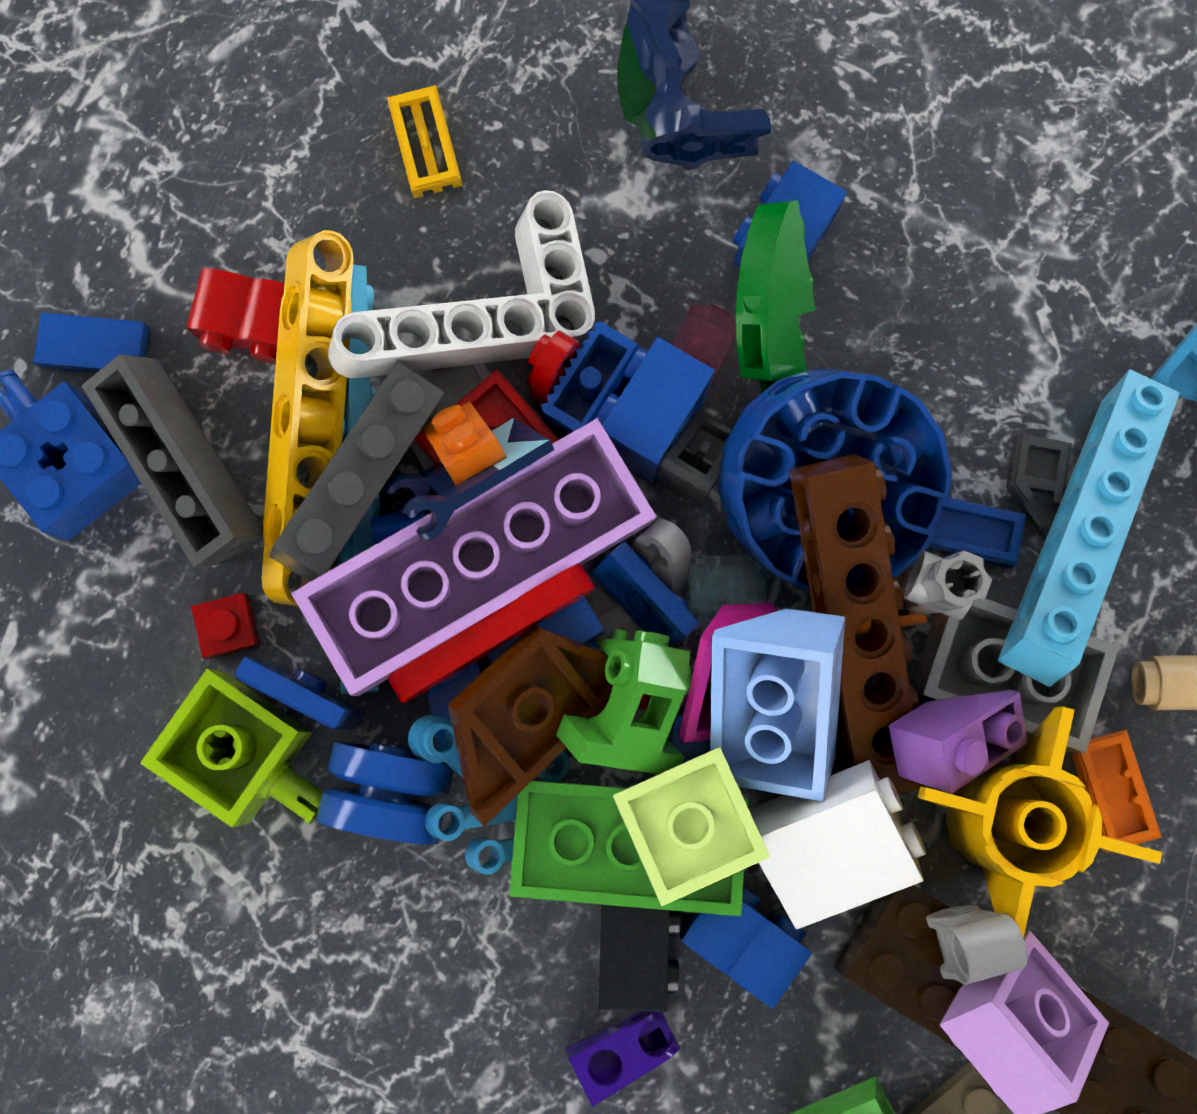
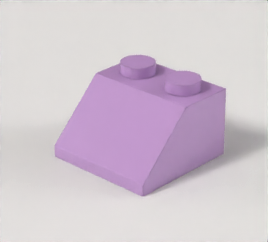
(1028, 1033)

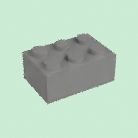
(963, 662)

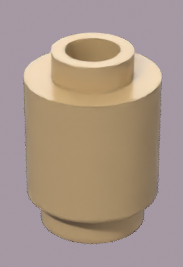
(1166, 682)

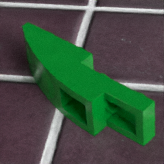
(772, 294)

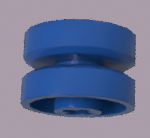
(384, 801)

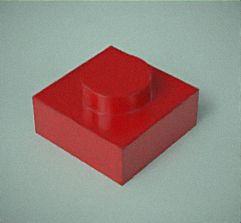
(225, 626)

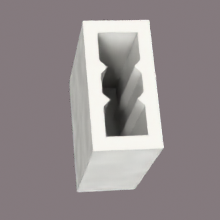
(838, 849)

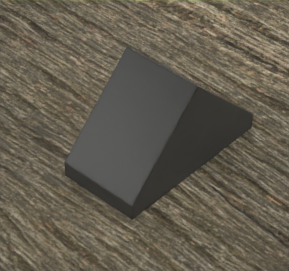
(695, 459)

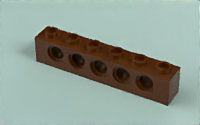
(820, 497)

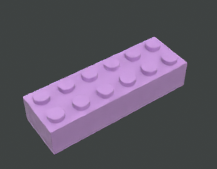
(421, 592)

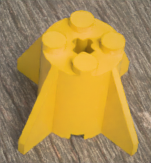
(1029, 821)

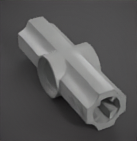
(945, 584)

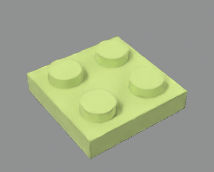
(691, 826)

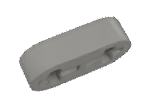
(667, 552)

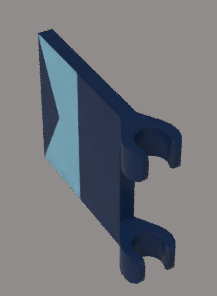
(520, 445)

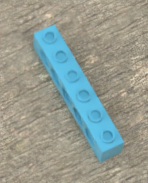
(1089, 530)

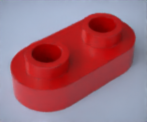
(549, 360)

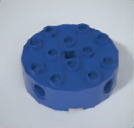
(822, 419)

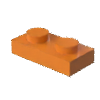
(463, 442)

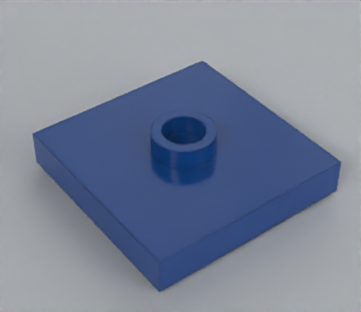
(301, 692)

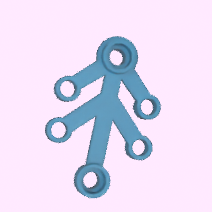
(421, 744)

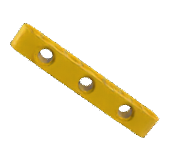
(305, 410)

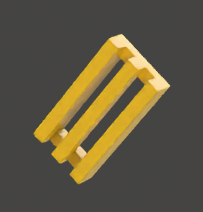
(435, 180)

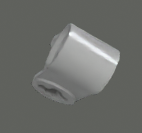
(977, 943)

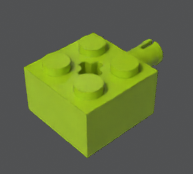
(266, 742)

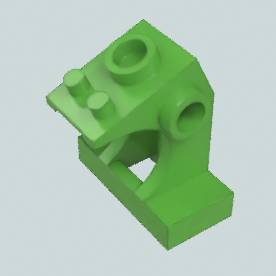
(634, 670)

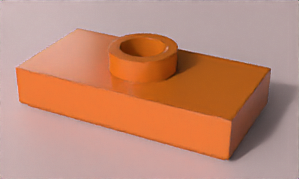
(1117, 788)

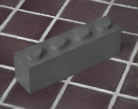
(173, 460)
(356, 473)

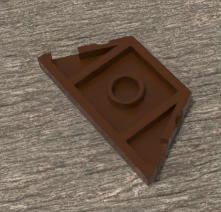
(513, 711)

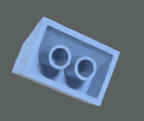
(778, 700)

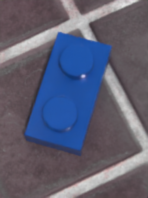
(643, 595)

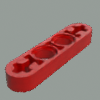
(491, 633)

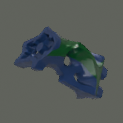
(650, 69)

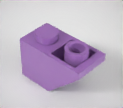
(957, 738)

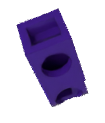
(622, 1054)

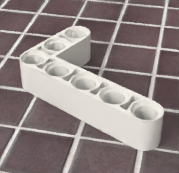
(482, 317)

